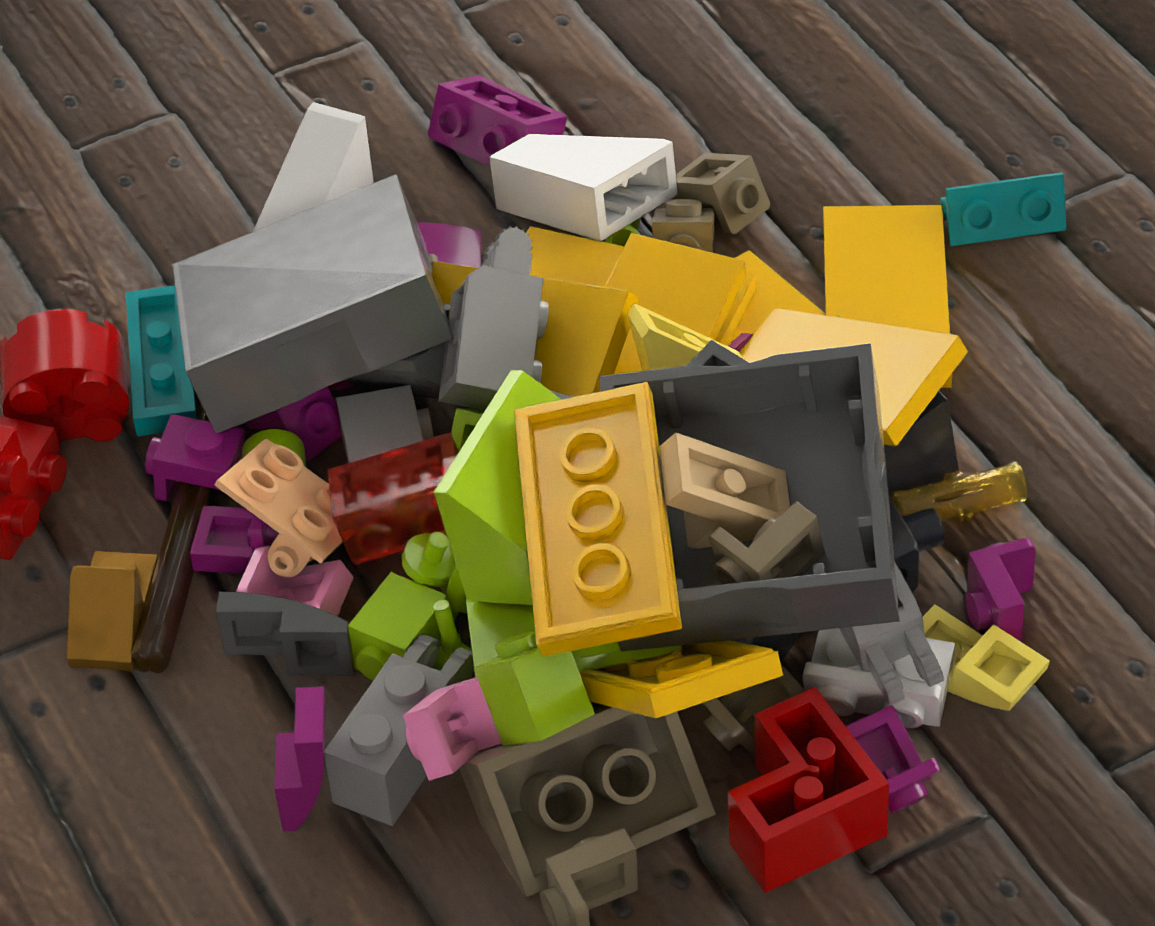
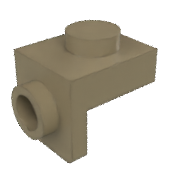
(685, 224)
(733, 714)
(588, 877)

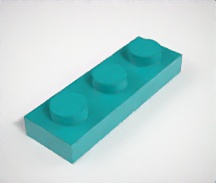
(157, 360)

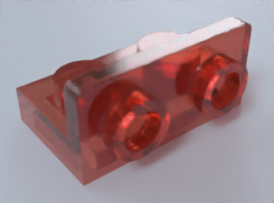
(390, 497)

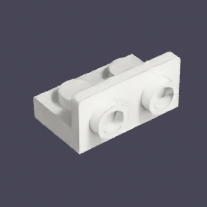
(853, 690)

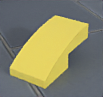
(986, 667)

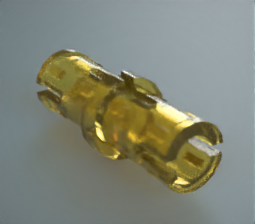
(998, 488)

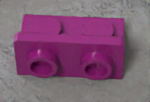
(486, 117)

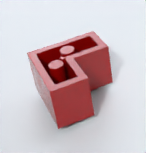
(28, 475)
(813, 797)

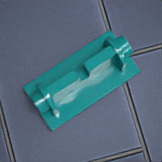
(1005, 209)

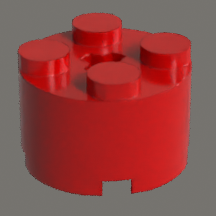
(66, 375)

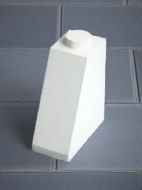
(322, 164)
(583, 181)

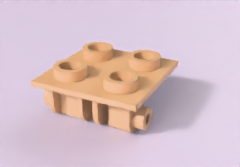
(288, 499)

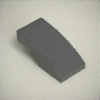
(271, 625)

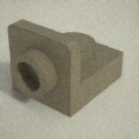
(726, 184)
(779, 549)

